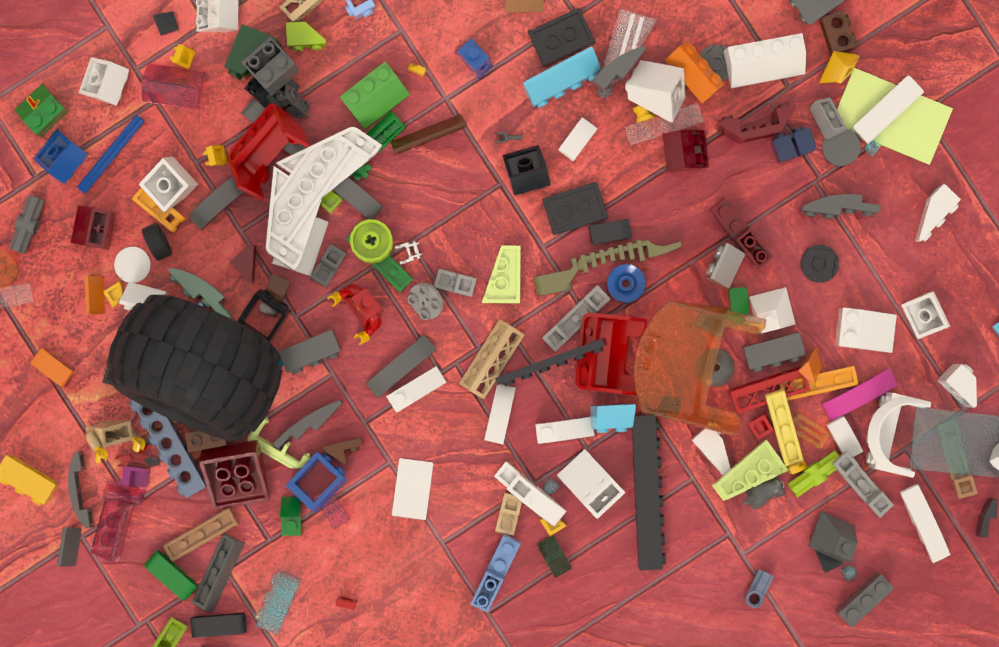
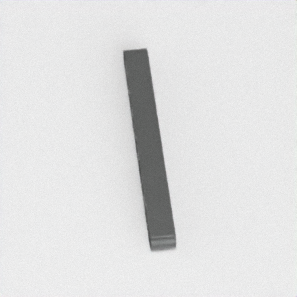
(347, 189)

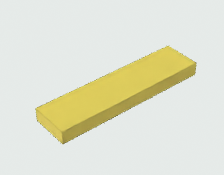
(784, 427)

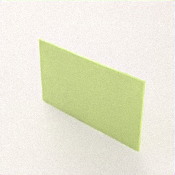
(912, 133)

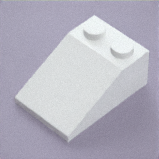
(865, 330)

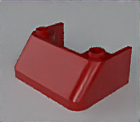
(260, 146)

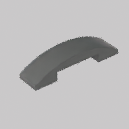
(215, 203)
(401, 366)
(84, 515)

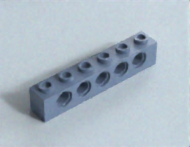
(166, 455)

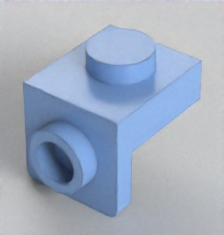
(364, 9)

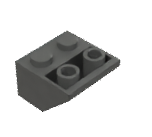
(271, 66)

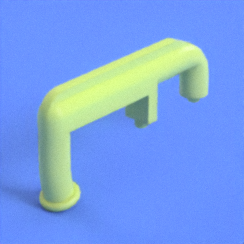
(277, 454)

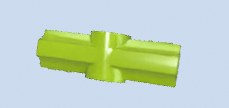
(813, 475)

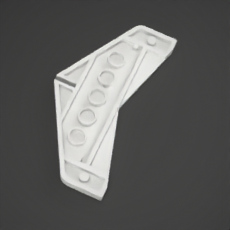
(311, 177)

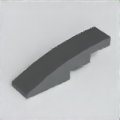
(312, 420)

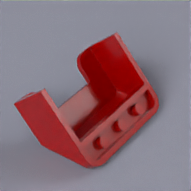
(607, 368)

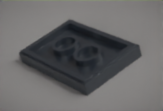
(561, 37)
(575, 208)

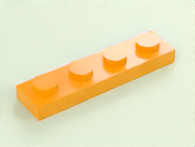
(825, 382)

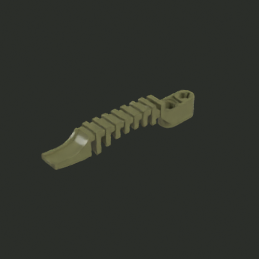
(562, 281)

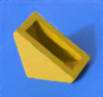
(839, 67)

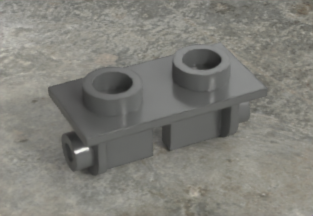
(298, 106)

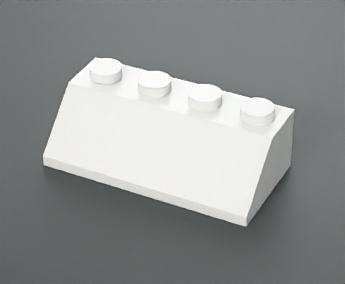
(765, 60)

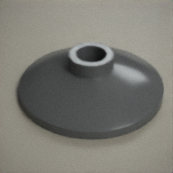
(725, 371)

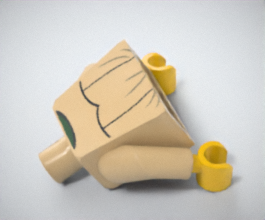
(111, 433)

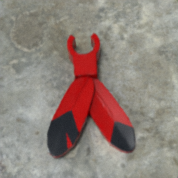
(140, 457)

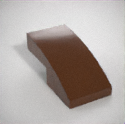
(277, 287)

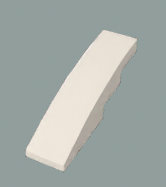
(925, 523)

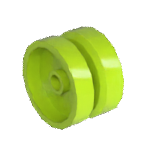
(369, 230)

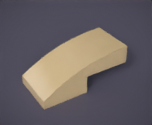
(508, 515)

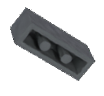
(310, 352)
(773, 352)
(864, 599)

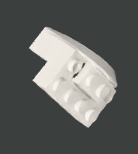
(882, 431)

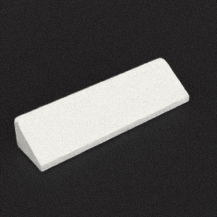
(888, 109)

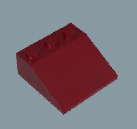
(234, 474)

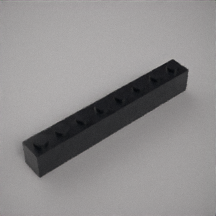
(647, 493)

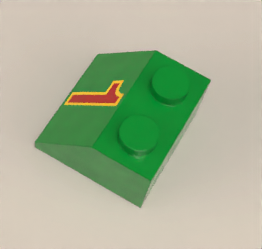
(41, 111)

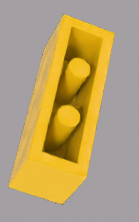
(27, 480)

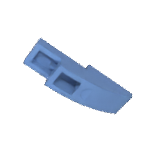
(495, 573)

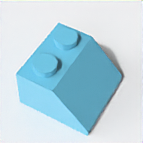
(612, 416)

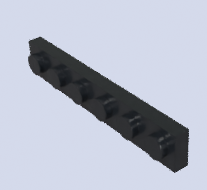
(559, 360)

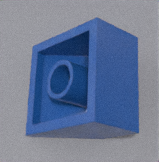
(60, 156)

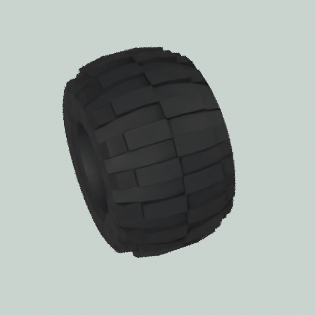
(195, 367)

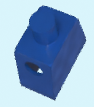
(474, 58)

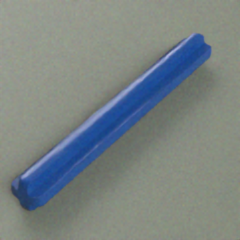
(110, 154)

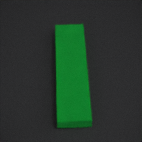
(391, 271)

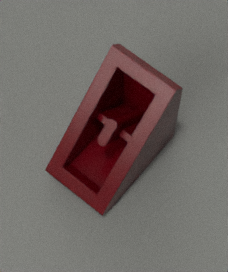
(245, 263)

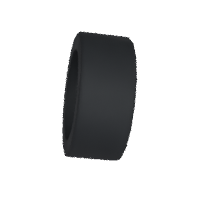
(156, 241)

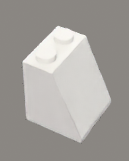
(657, 88)

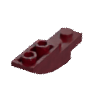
(740, 233)

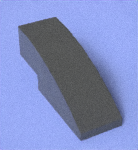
(617, 68)

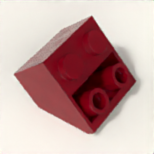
(685, 150)
(93, 227)

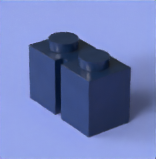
(802, 142)

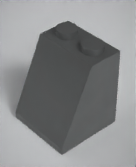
(814, 10)

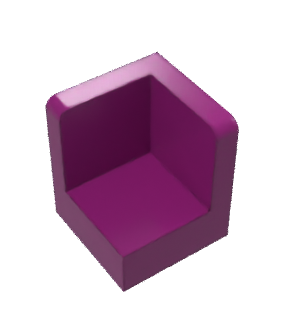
(135, 475)

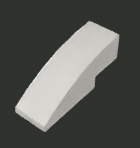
(500, 413)

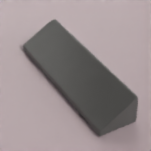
(218, 572)

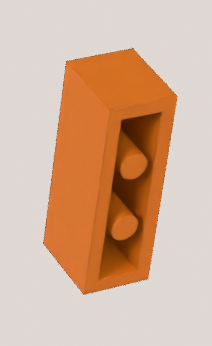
(697, 73)

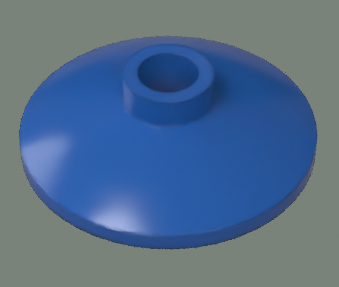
(636, 283)

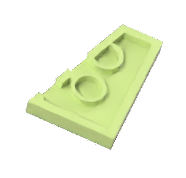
(505, 278)

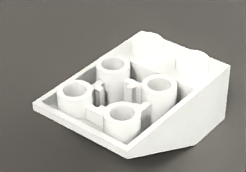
(591, 484)

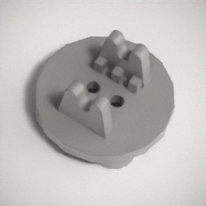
(426, 301)

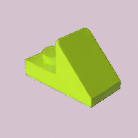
(171, 634)

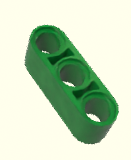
(171, 575)

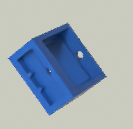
(315, 506)

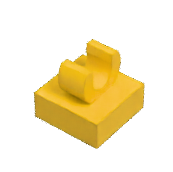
(183, 56)
(216, 155)

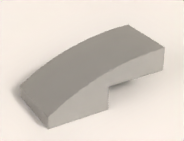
(454, 282)

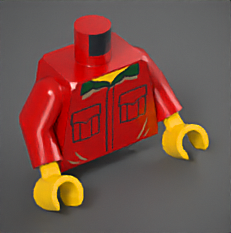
(363, 307)

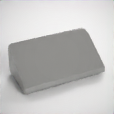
(827, 118)

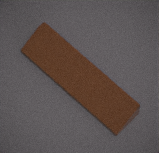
(428, 134)

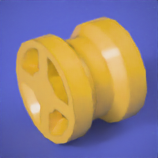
(643, 114)

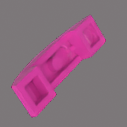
(860, 394)

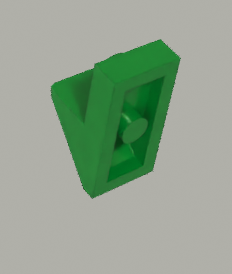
(291, 516)

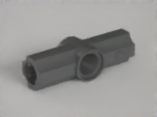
(27, 224)

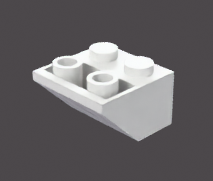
(217, 15)
(137, 293)

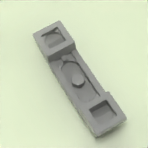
(572, 321)
(862, 484)

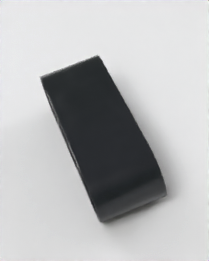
(218, 625)

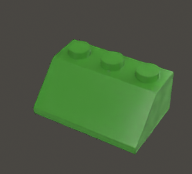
(374, 95)

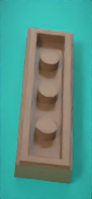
(200, 534)

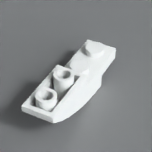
(530, 494)

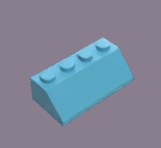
(562, 77)

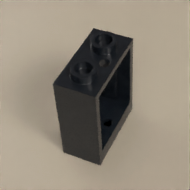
(267, 298)

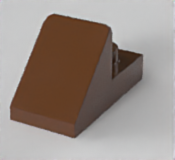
(338, 449)

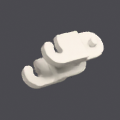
(411, 258)

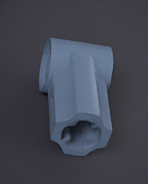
(759, 586)

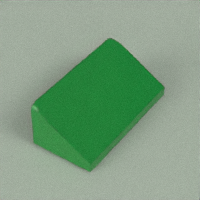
(386, 129)
(738, 300)

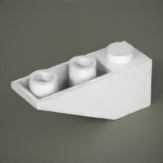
(936, 208)

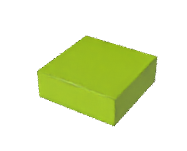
(331, 201)

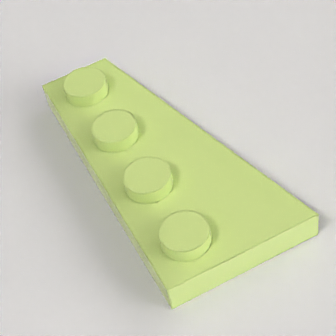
(750, 471)

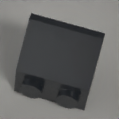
(526, 170)

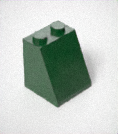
(244, 44)

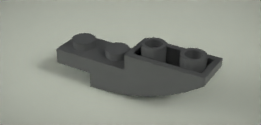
(832, 206)

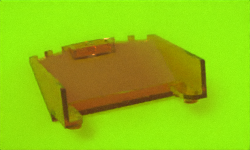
(679, 360)

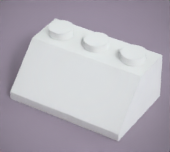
(312, 248)

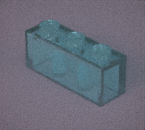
(277, 602)

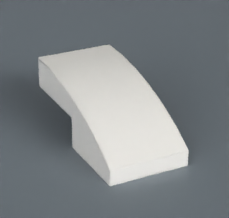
(577, 139)
(844, 436)

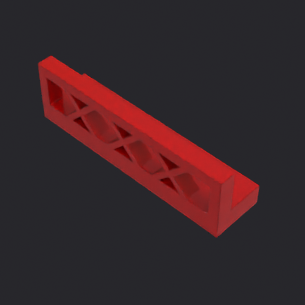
(762, 384)

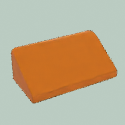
(94, 295)
(811, 366)

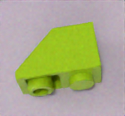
(303, 36)

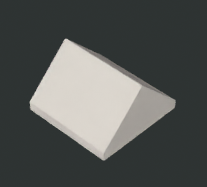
(925, 315)

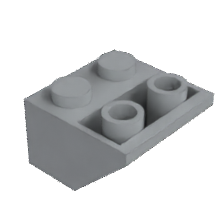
(725, 265)

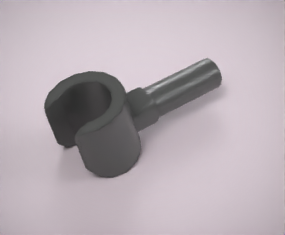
(504, 137)

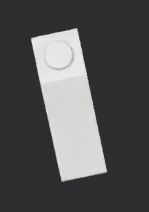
(416, 389)
(564, 430)
(713, 448)

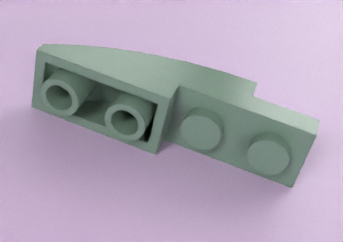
(196, 287)

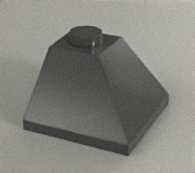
(834, 537)

